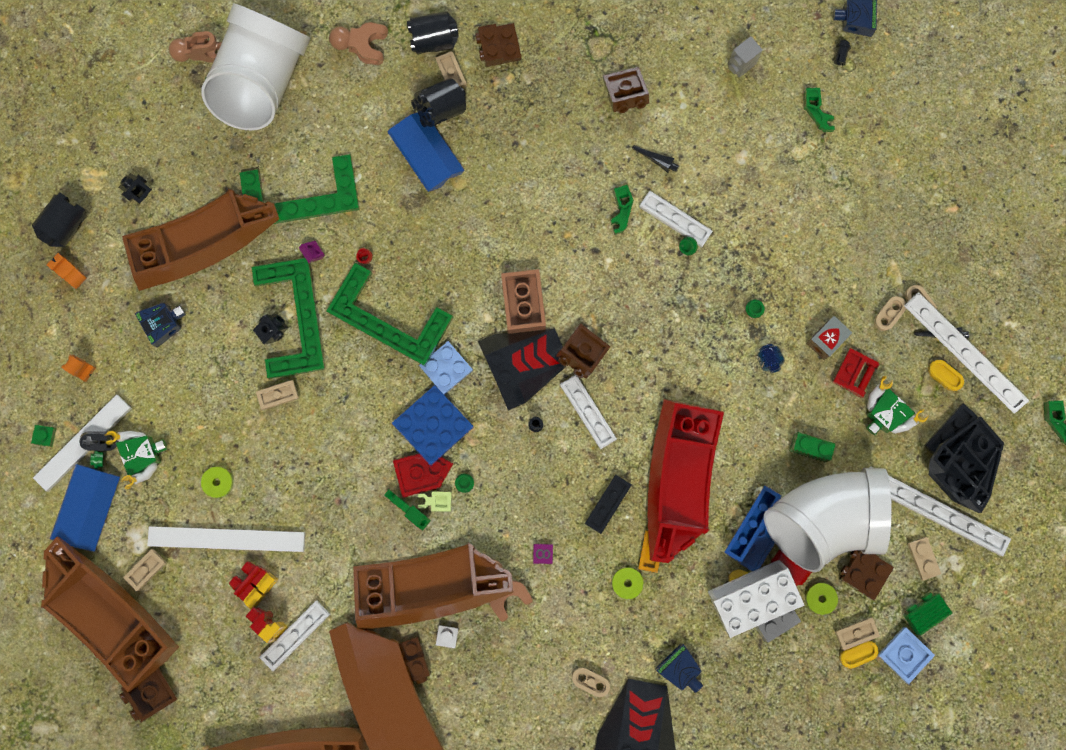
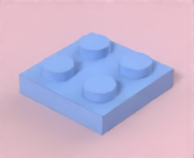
(446, 368)
(906, 655)

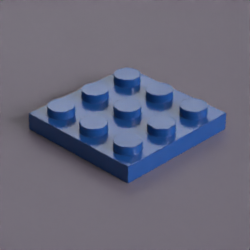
(432, 425)

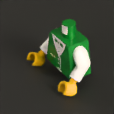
(889, 411)
(137, 454)

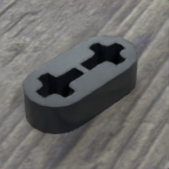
(96, 446)

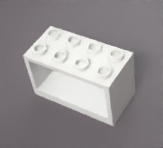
(755, 598)

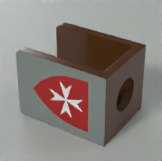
(829, 338)

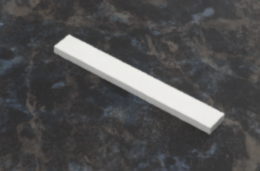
(966, 352)
(948, 517)
(226, 539)

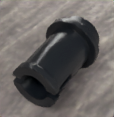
(842, 52)
(538, 428)

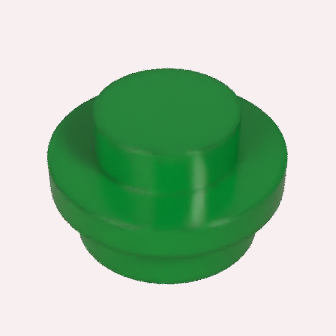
(688, 246)
(755, 308)
(97, 459)
(464, 483)

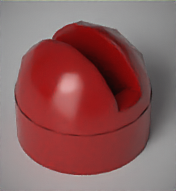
(362, 253)

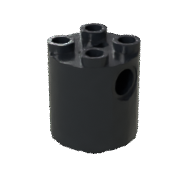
(433, 32)
(439, 102)
(58, 221)

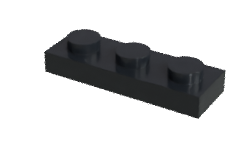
(959, 419)
(608, 504)

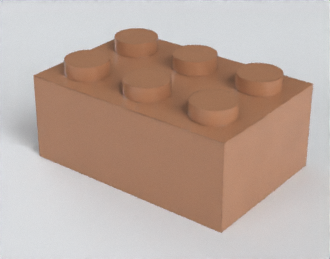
(523, 301)

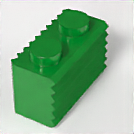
(812, 447)
(927, 613)

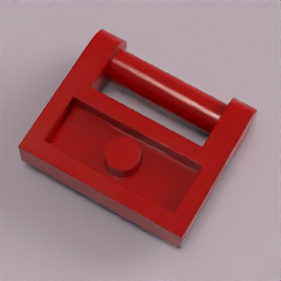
(850, 370)

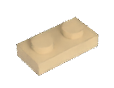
(450, 69)
(277, 395)
(924, 558)
(145, 570)
(857, 633)

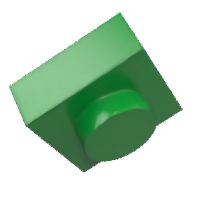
(43, 435)

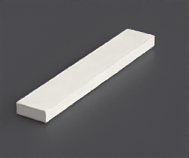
(72, 451)

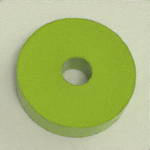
(209, 478)
(636, 583)
(812, 598)

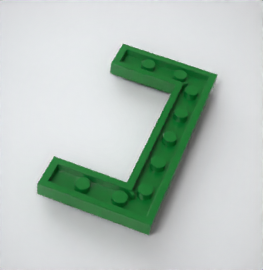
(340, 202)
(415, 349)
(312, 354)

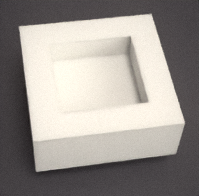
(447, 636)

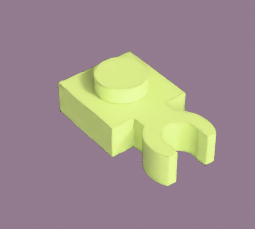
(439, 501)

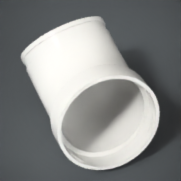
(251, 69)
(833, 518)

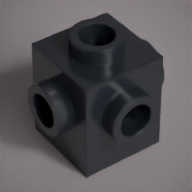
(134, 188)
(270, 328)

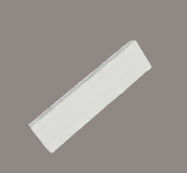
(675, 218)
(588, 412)
(294, 636)

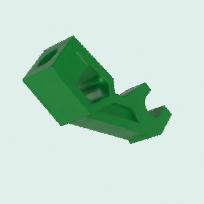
(815, 112)
(622, 218)
(1056, 424)
(411, 513)

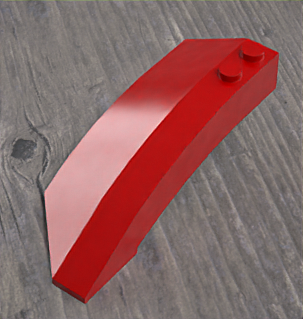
(681, 477)

